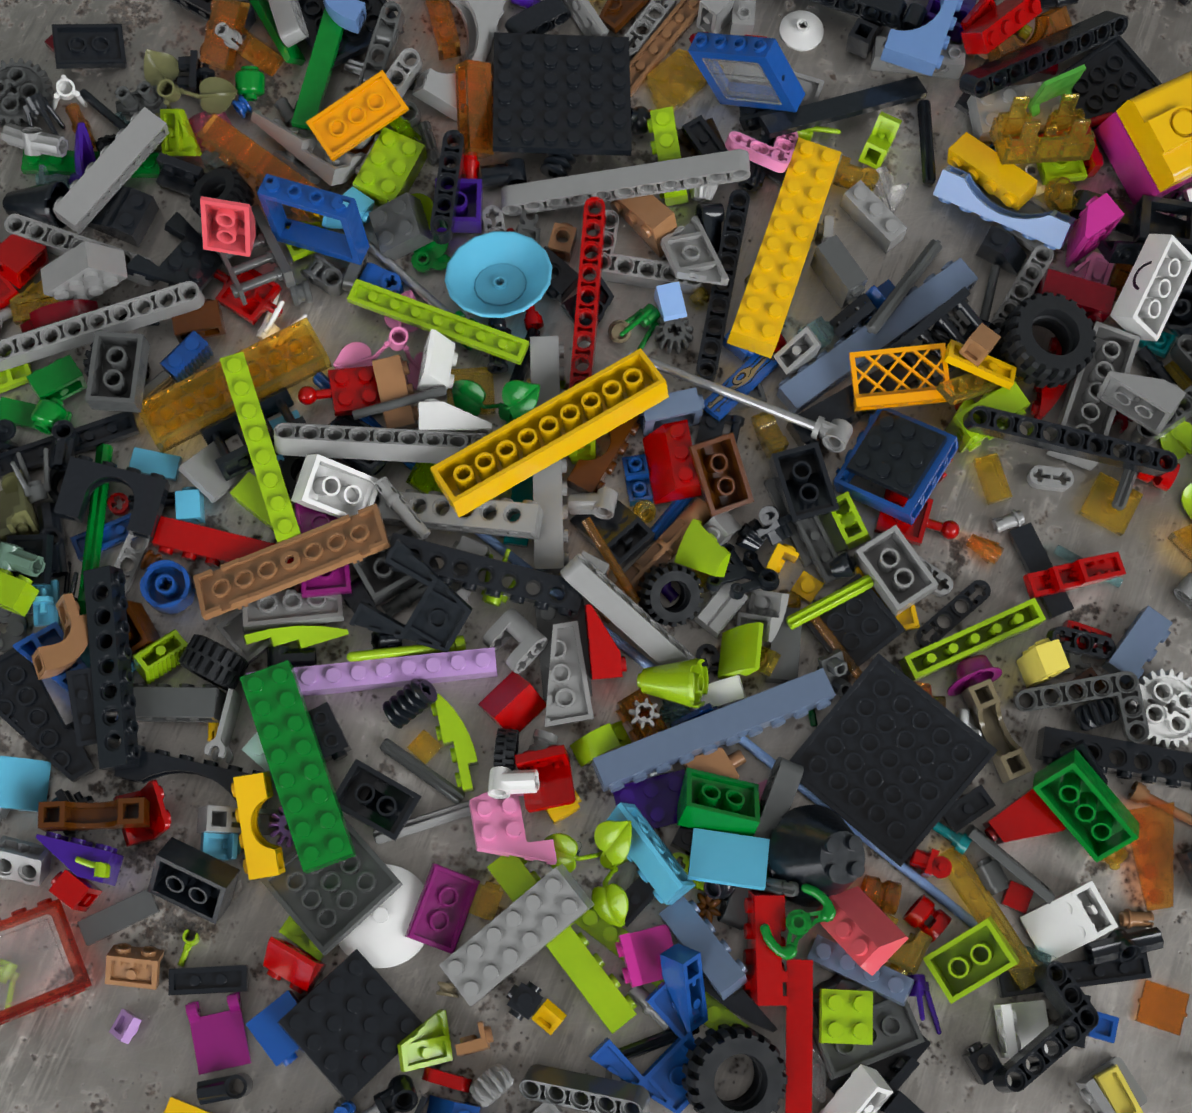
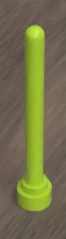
(458, 645)

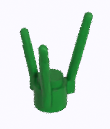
(645, 317)

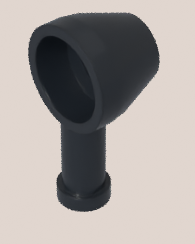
(843, 566)

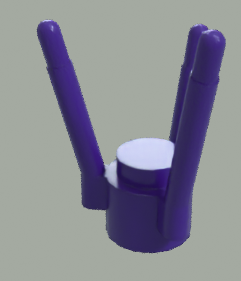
(918, 990)

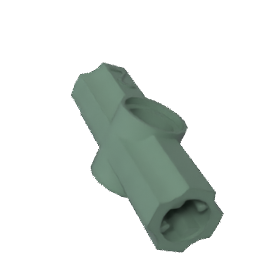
(17, 559)

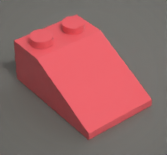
(227, 226)

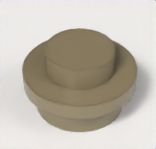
(615, 329)

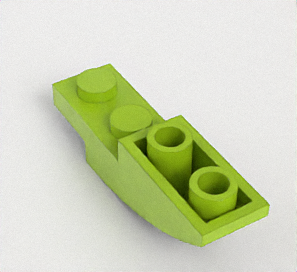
(454, 733)

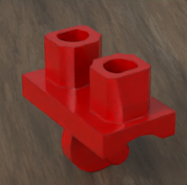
(931, 864)

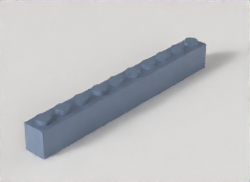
(834, 366)
(712, 730)

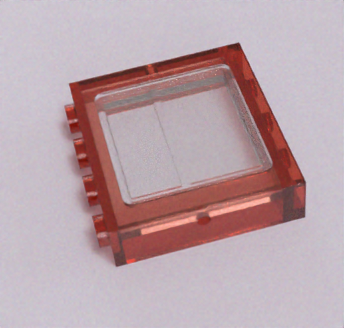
(38, 961)

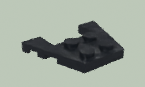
(185, 262)

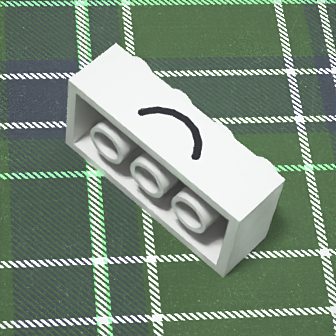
(1153, 287)

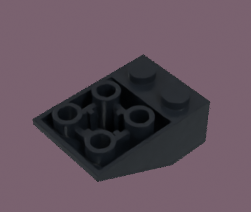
(623, 534)

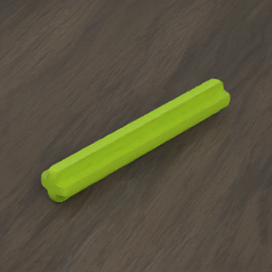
(829, 602)

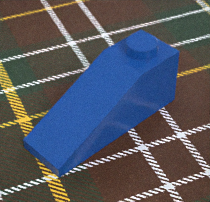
(685, 982)

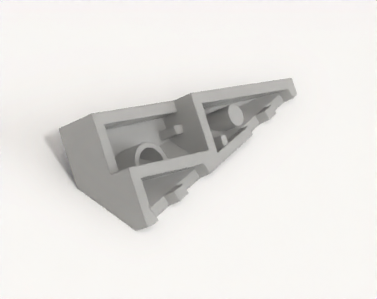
(309, 151)

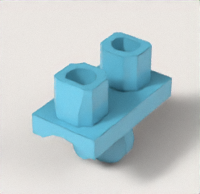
(44, 604)

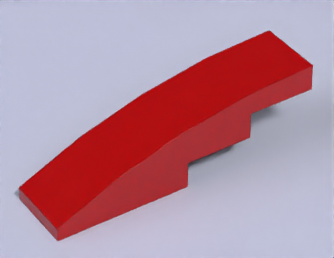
(1074, 575)

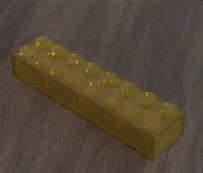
(205, 398)

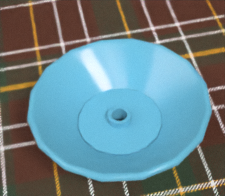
(496, 259)

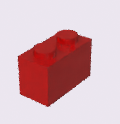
(74, 891)

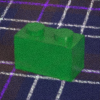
(57, 380)

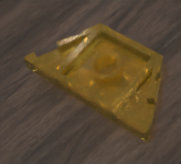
(675, 80)

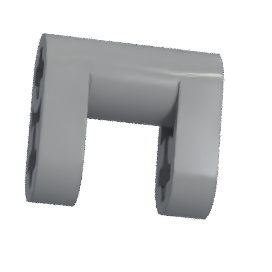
(515, 625)

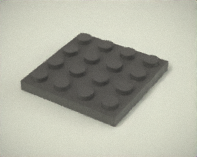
(334, 898)

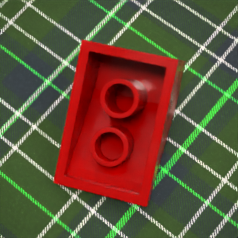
(603, 653)
(292, 964)

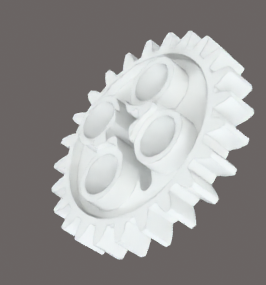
(1173, 688)

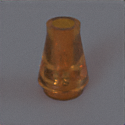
(986, 549)

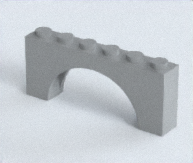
(480, 24)

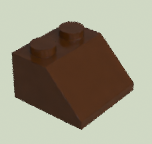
(141, 628)

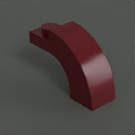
(57, 312)

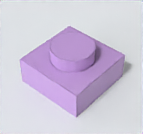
(125, 1026)

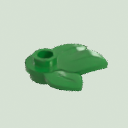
(435, 257)

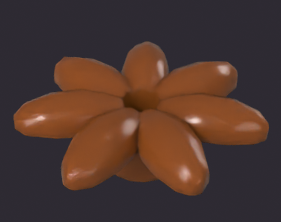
(708, 907)

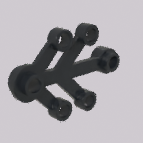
(760, 579)

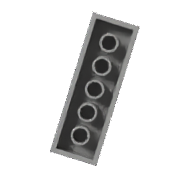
(1080, 407)
(516, 934)

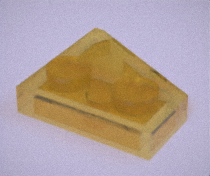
(28, 301)

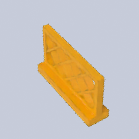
(897, 398)

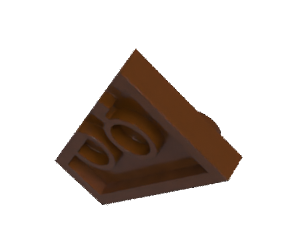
(619, 12)

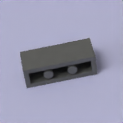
(788, 646)

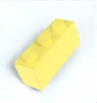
(1042, 662)

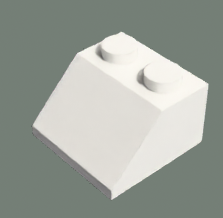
(437, 362)

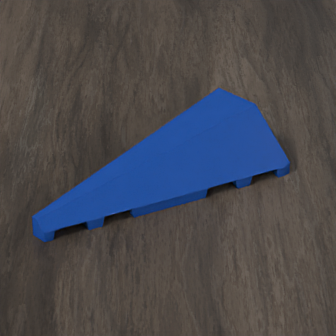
(47, 636)

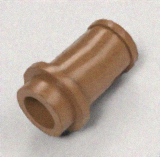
(1135, 919)

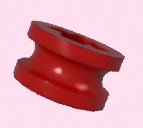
(112, 501)

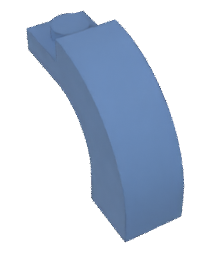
(347, 13)

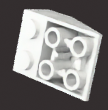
(1069, 921)

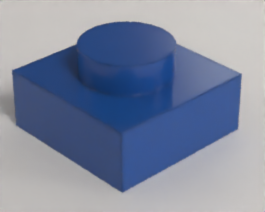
(1106, 1028)

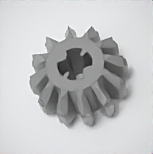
(491, 1085)

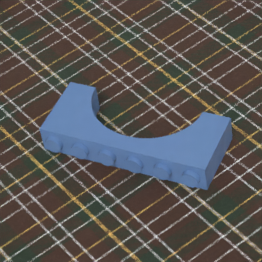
(921, 47)

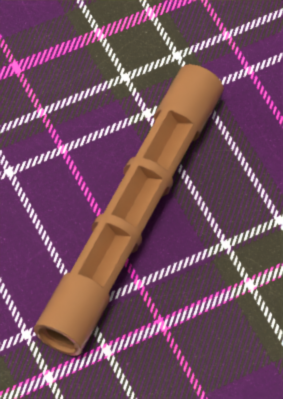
(664, 547)

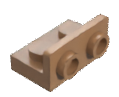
(133, 966)
(471, 1044)

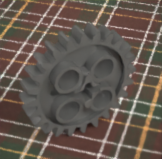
(16, 91)

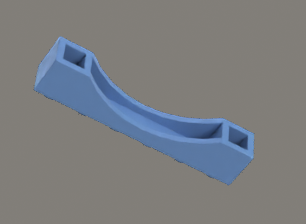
(960, 189)

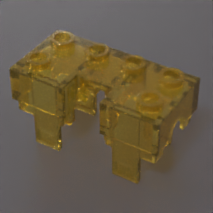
(1063, 139)

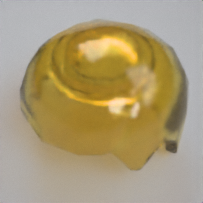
(1060, 194)

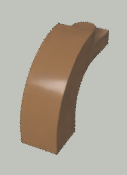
(59, 657)

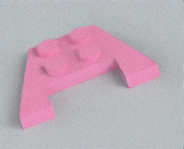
(501, 830)

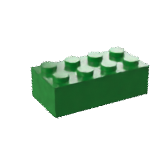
(1086, 805)

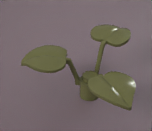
(163, 68)

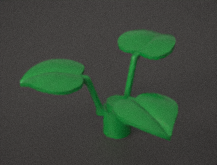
(517, 396)

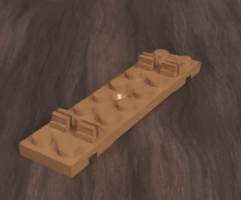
(313, 552)

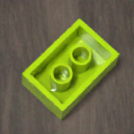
(390, 167)
(971, 959)

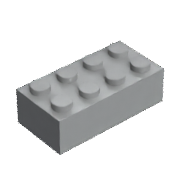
(985, 109)

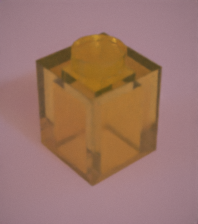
(486, 901)

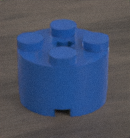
(155, 583)

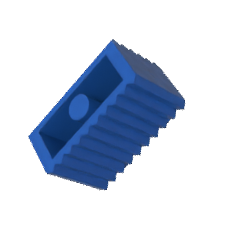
(187, 357)

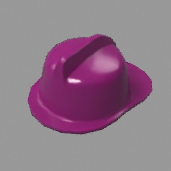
(973, 671)

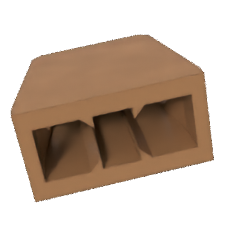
(718, 763)

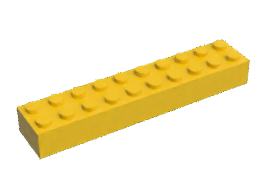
(784, 248)
(550, 432)

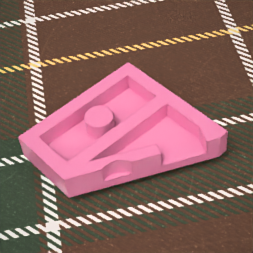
(1094, 268)

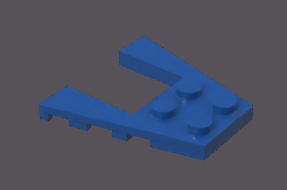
(665, 1075)

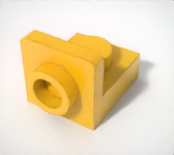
(782, 551)

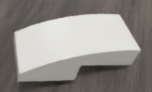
(724, 692)

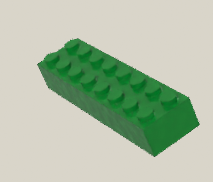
(297, 767)

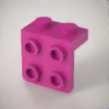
(642, 954)

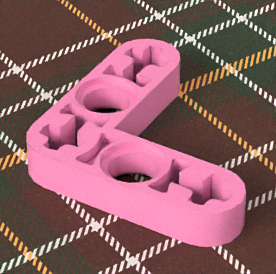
(767, 155)

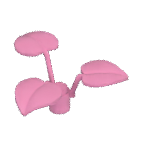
(359, 354)

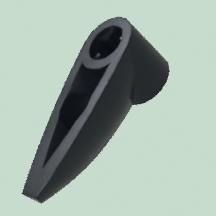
(711, 217)

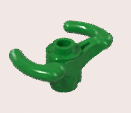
(799, 923)

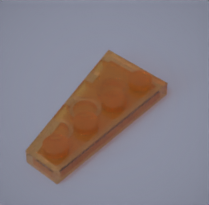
(1155, 854)

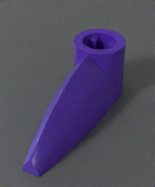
(83, 152)

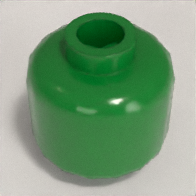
(250, 83)
(47, 413)

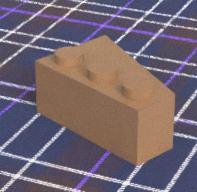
(648, 218)

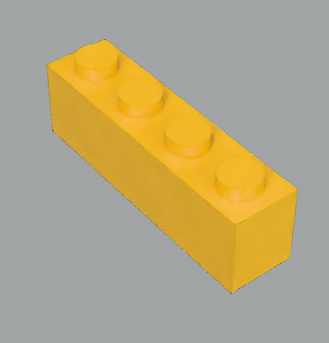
(1005, 181)

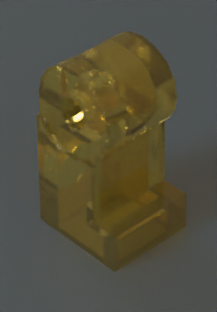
(849, 175)
(769, 434)

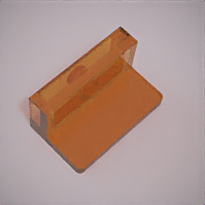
(260, 53)

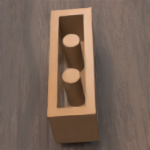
(392, 384)

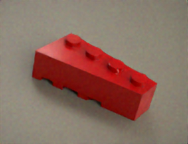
(765, 969)

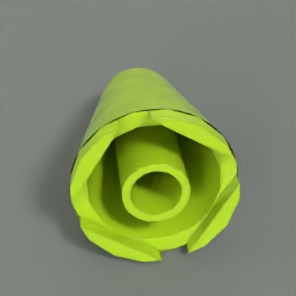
(676, 682)

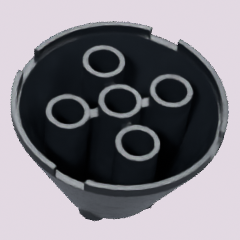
(815, 849)

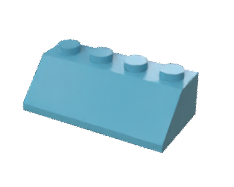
(653, 857)

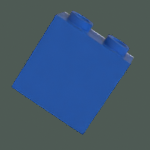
(270, 1035)

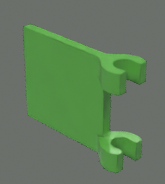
(1054, 87)

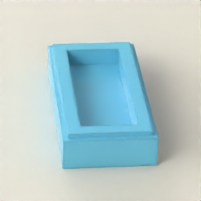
(156, 462)

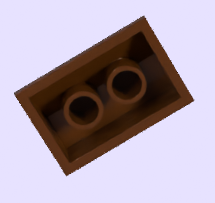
(721, 473)

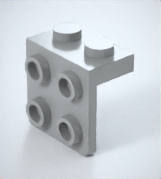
(1094, 1096)

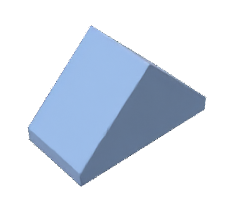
(670, 301)

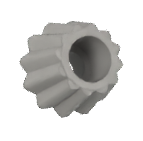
(703, 194)

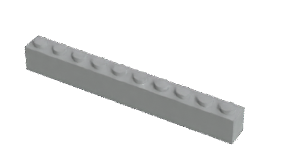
(548, 483)

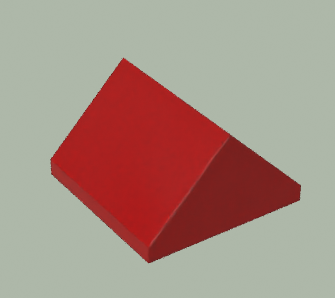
(513, 703)

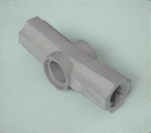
(34, 140)

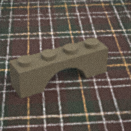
(986, 712)

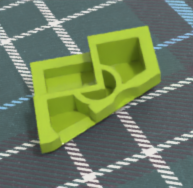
(702, 551)

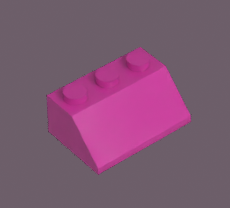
(1094, 225)

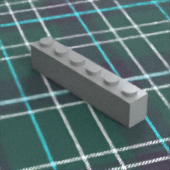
(110, 170)

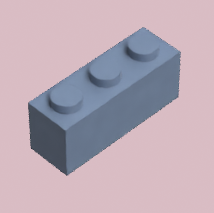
(1138, 643)

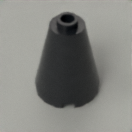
(36, 202)

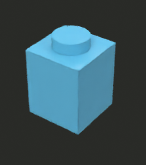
(190, 505)

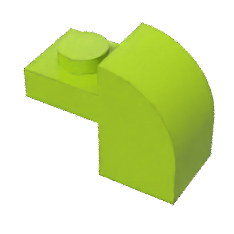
(880, 140)
(600, 742)

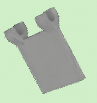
(225, 728)

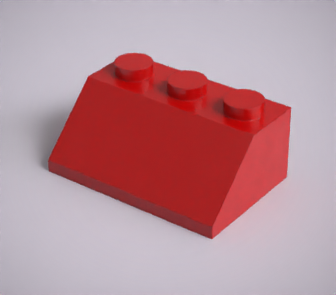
(671, 463)

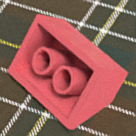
(863, 929)

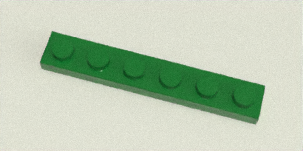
(66, 165)

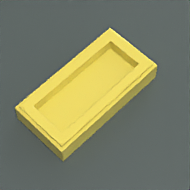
(1117, 1090)

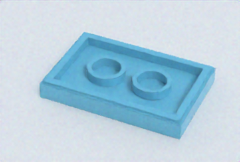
(728, 859)

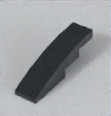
(742, 1006)

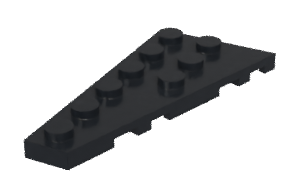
(33, 717)

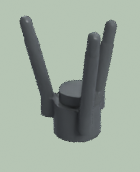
(33, 489)

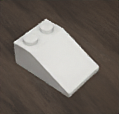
(441, 416)
(333, 487)

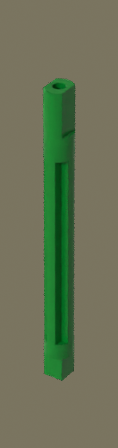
(95, 525)

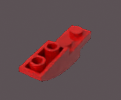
(1047, 397)

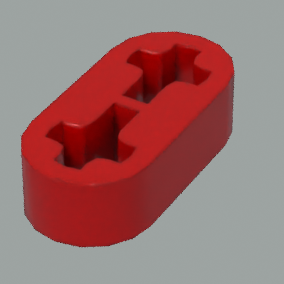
(447, 1079)

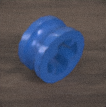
(242, 106)

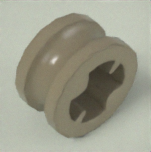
(447, 989)

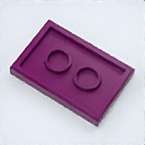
(442, 908)

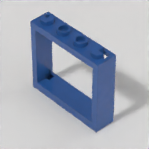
(347, 247)
(914, 505)

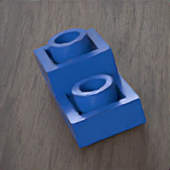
(637, 479)

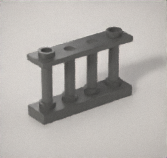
(273, 255)

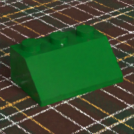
(718, 803)

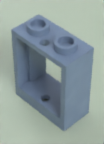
(678, 407)

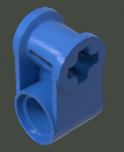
(381, 277)

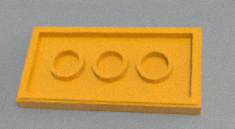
(357, 115)

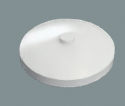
(383, 932)

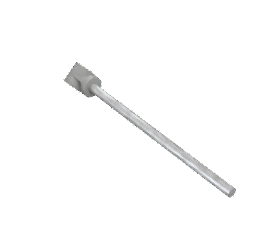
(833, 434)

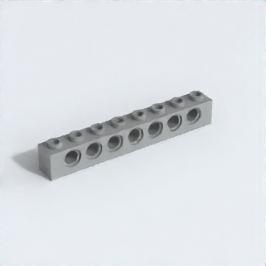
(525, 527)

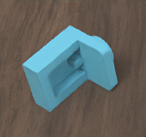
(221, 845)

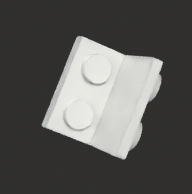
(1019, 1025)

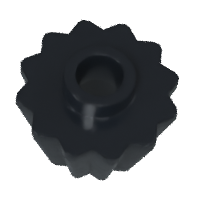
(748, 536)

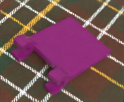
(219, 1037)

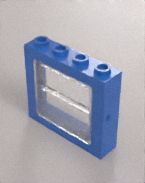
(747, 71)

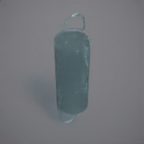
(1039, 955)

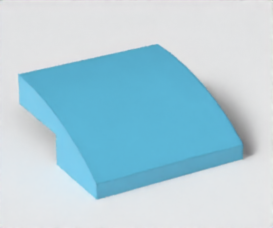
(23, 783)

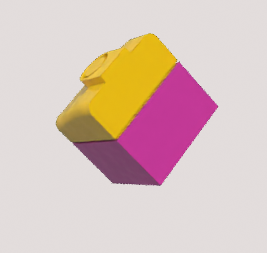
(1152, 139)

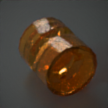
(884, 895)

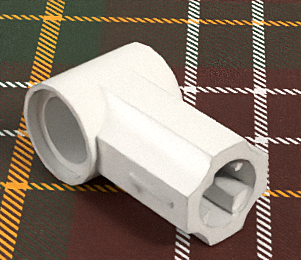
(506, 782)

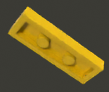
(990, 368)

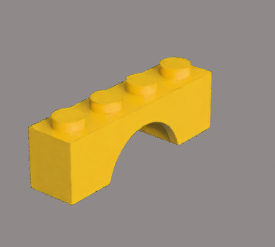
(261, 856)

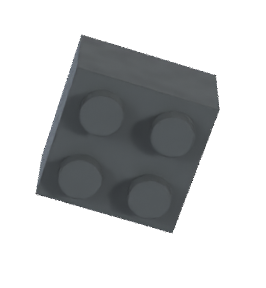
(400, 226)

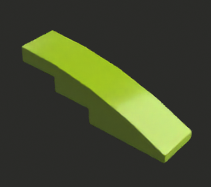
(304, 635)

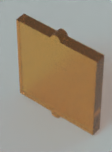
(1162, 1007)

